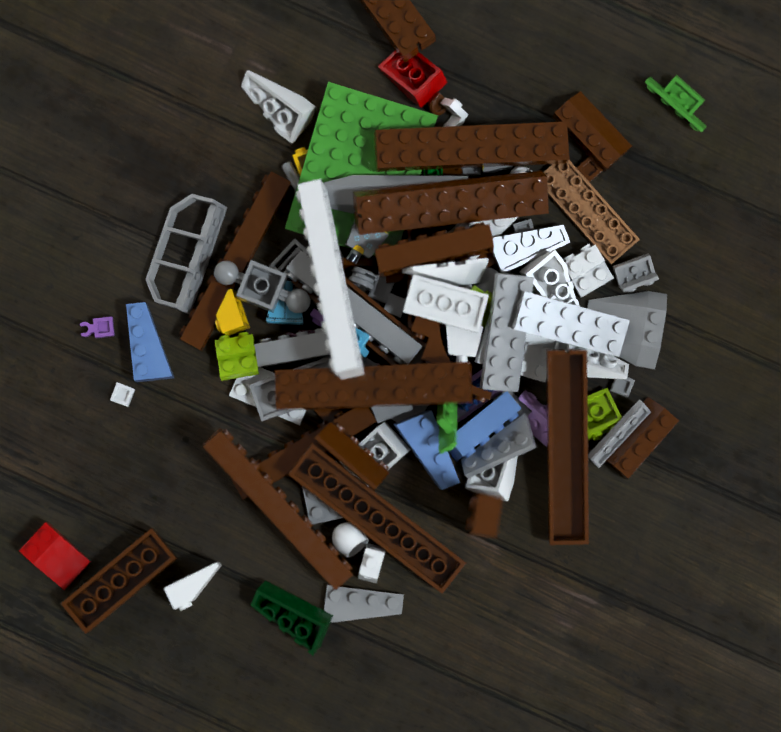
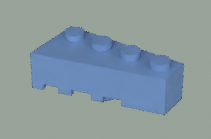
(147, 352)
(483, 424)
(422, 437)

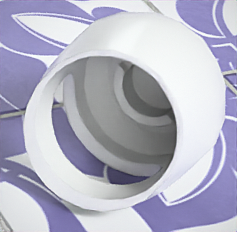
(348, 539)

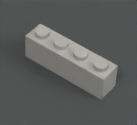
(291, 349)

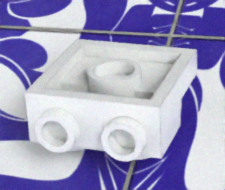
(587, 270)

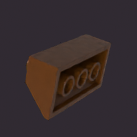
(592, 131)
(642, 440)
(353, 456)

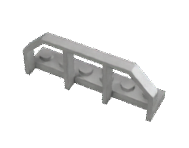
(201, 255)

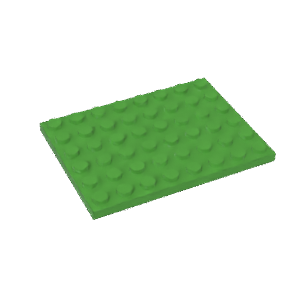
(346, 147)

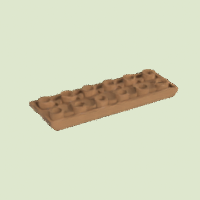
(589, 211)

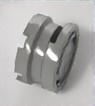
(363, 278)

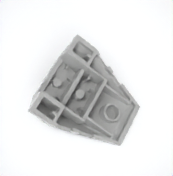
(646, 324)

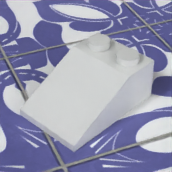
(385, 446)
(189, 588)

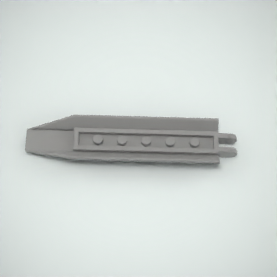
(341, 189)

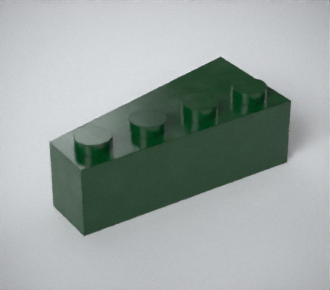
(293, 615)

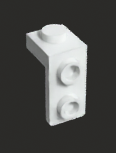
(458, 114)

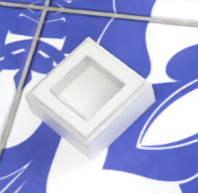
(122, 394)

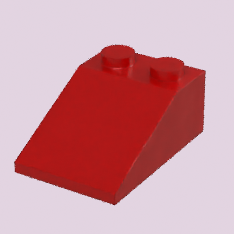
(415, 78)
(55, 555)

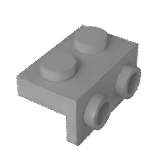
(635, 273)

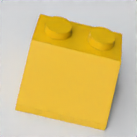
(231, 315)

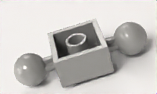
(262, 286)

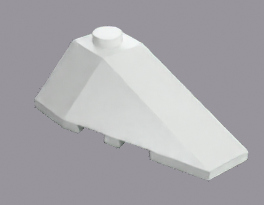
(286, 109)
(454, 273)
(551, 278)
(599, 364)
(496, 480)

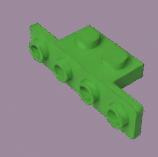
(681, 98)
(447, 426)

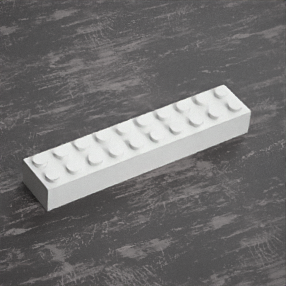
(330, 279)

